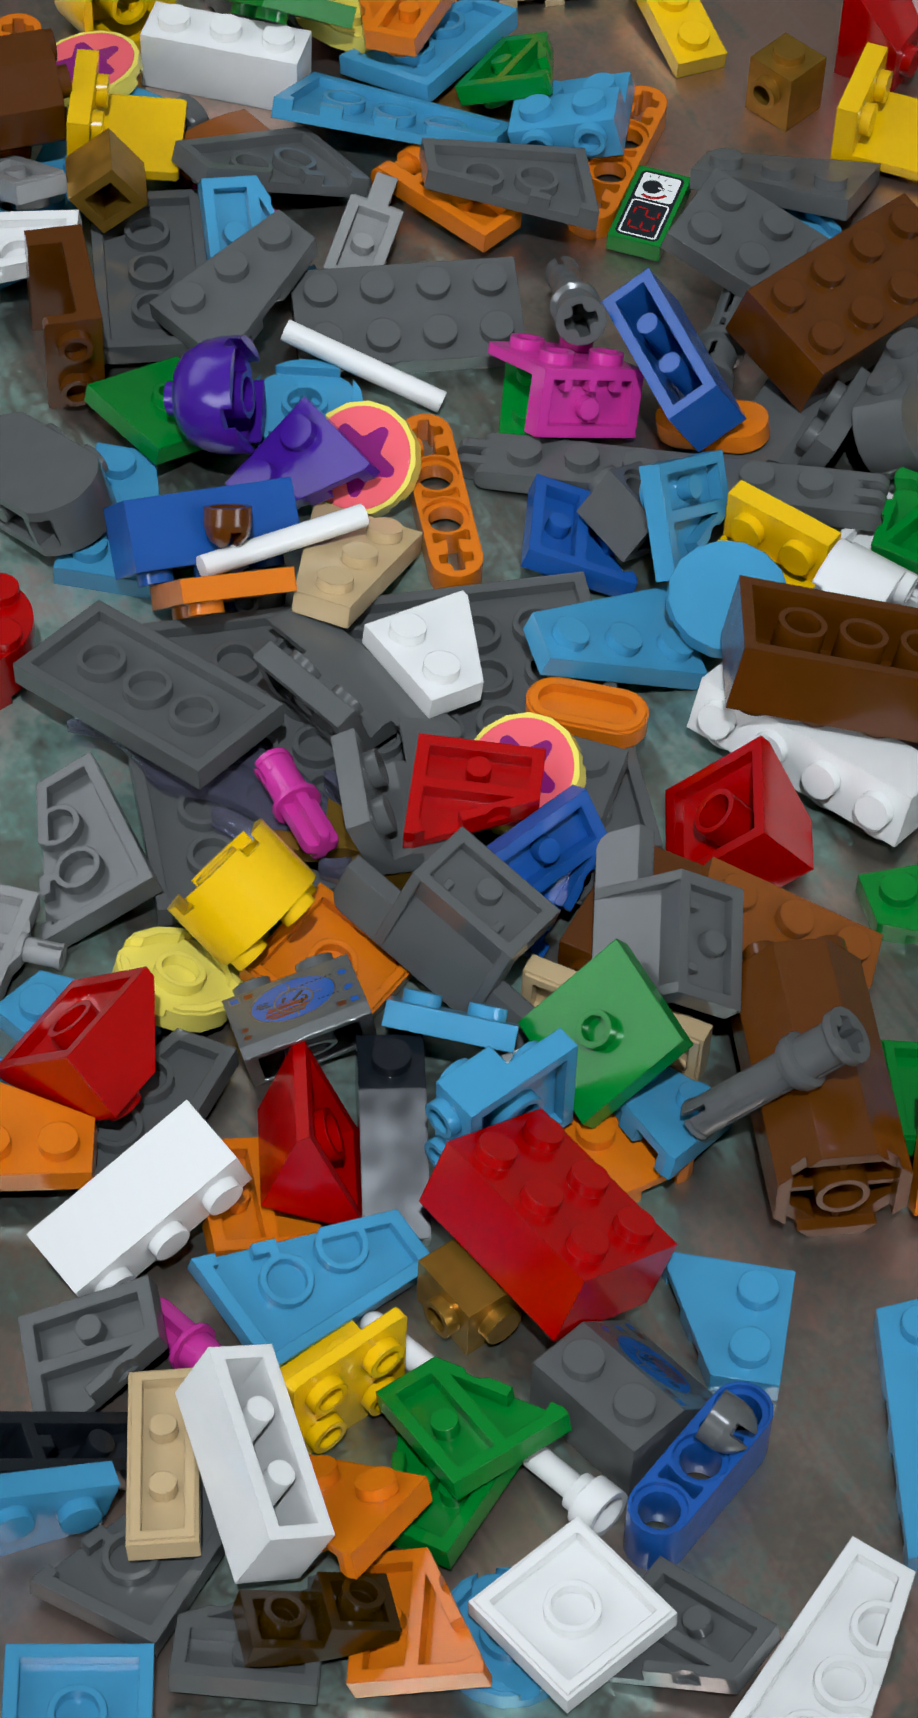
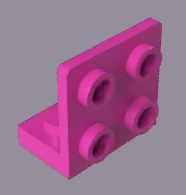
(575, 387)

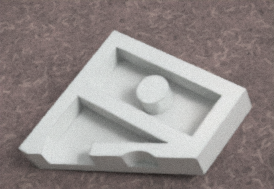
(430, 653)

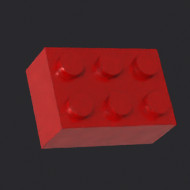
(547, 1222)

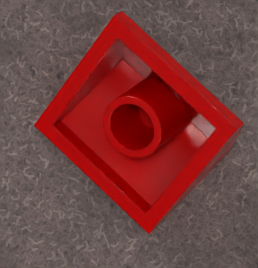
(307, 1144)

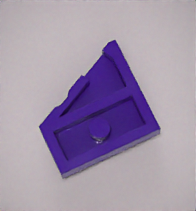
(308, 451)

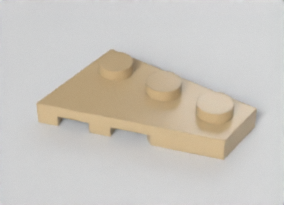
(353, 569)

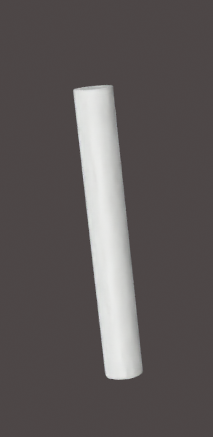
(363, 366)
(283, 541)

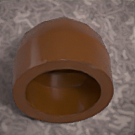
(227, 523)

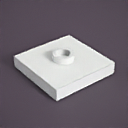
(572, 1614)

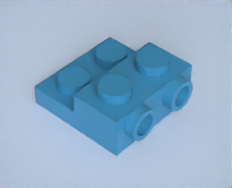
(577, 114)
(490, 1090)

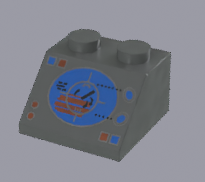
(313, 1005)
(620, 1397)

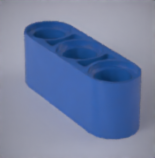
(690, 1503)

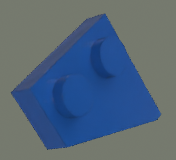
(563, 542)
(554, 850)

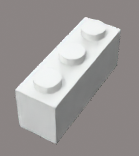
(222, 55)
(142, 1204)
(254, 1463)

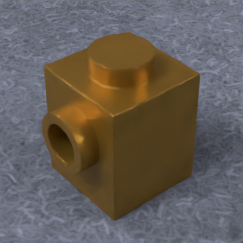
(785, 82)
(106, 180)
(464, 1299)

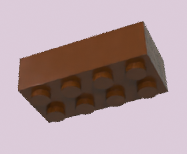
(834, 305)
(822, 658)

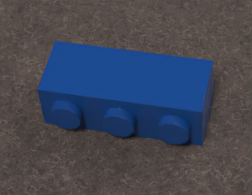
(673, 360)
(167, 531)

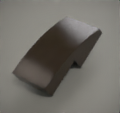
(316, 1625)

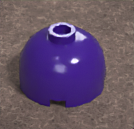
(216, 396)

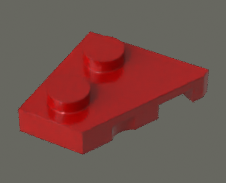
(469, 786)

